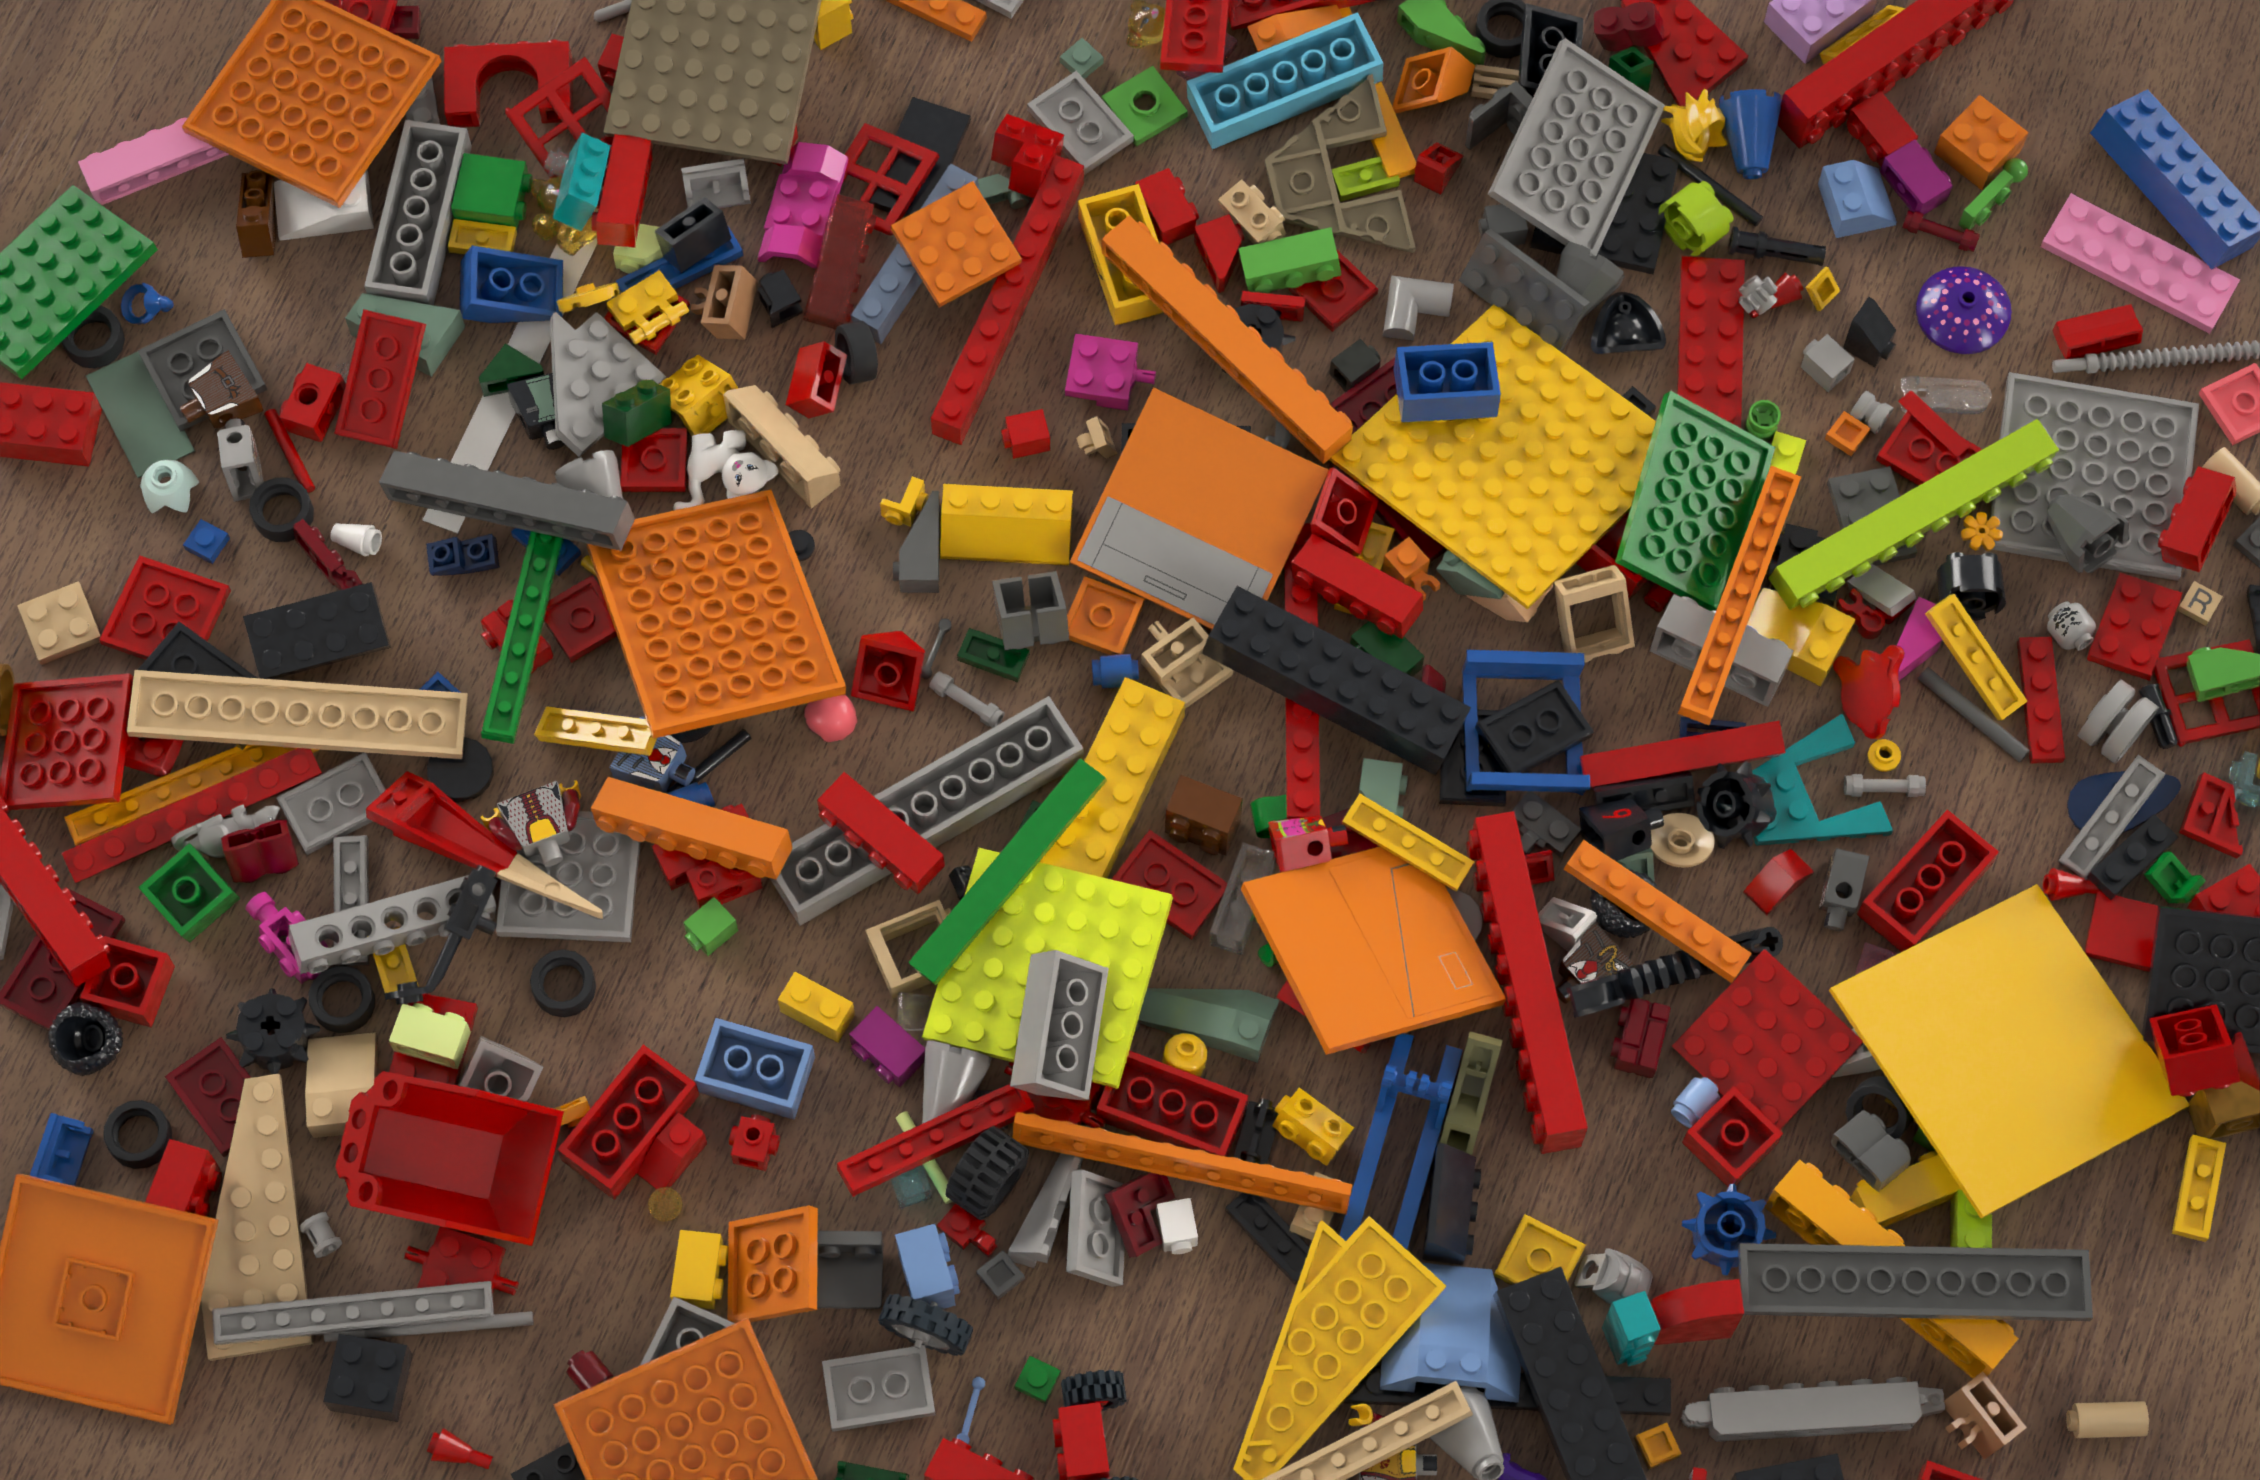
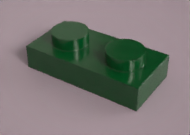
(989, 655)

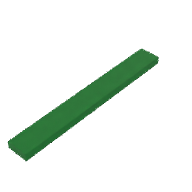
(522, 638)
(1007, 871)

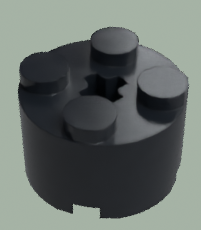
(1974, 581)

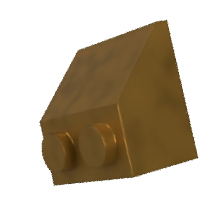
(2225, 1111)

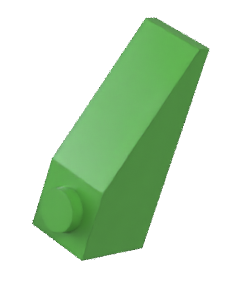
(2222, 671)

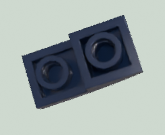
(463, 557)

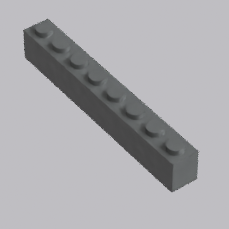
(507, 500)

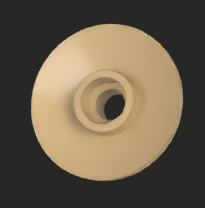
(1683, 831)

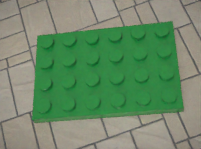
(61, 274)
(1693, 501)

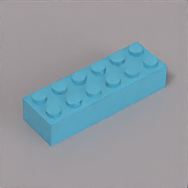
(1284, 80)

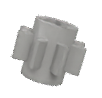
(1758, 294)

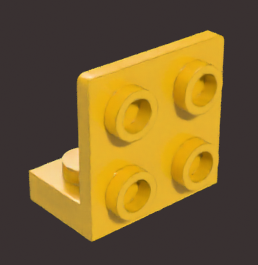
(698, 394)

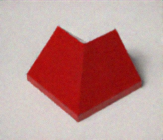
(888, 669)

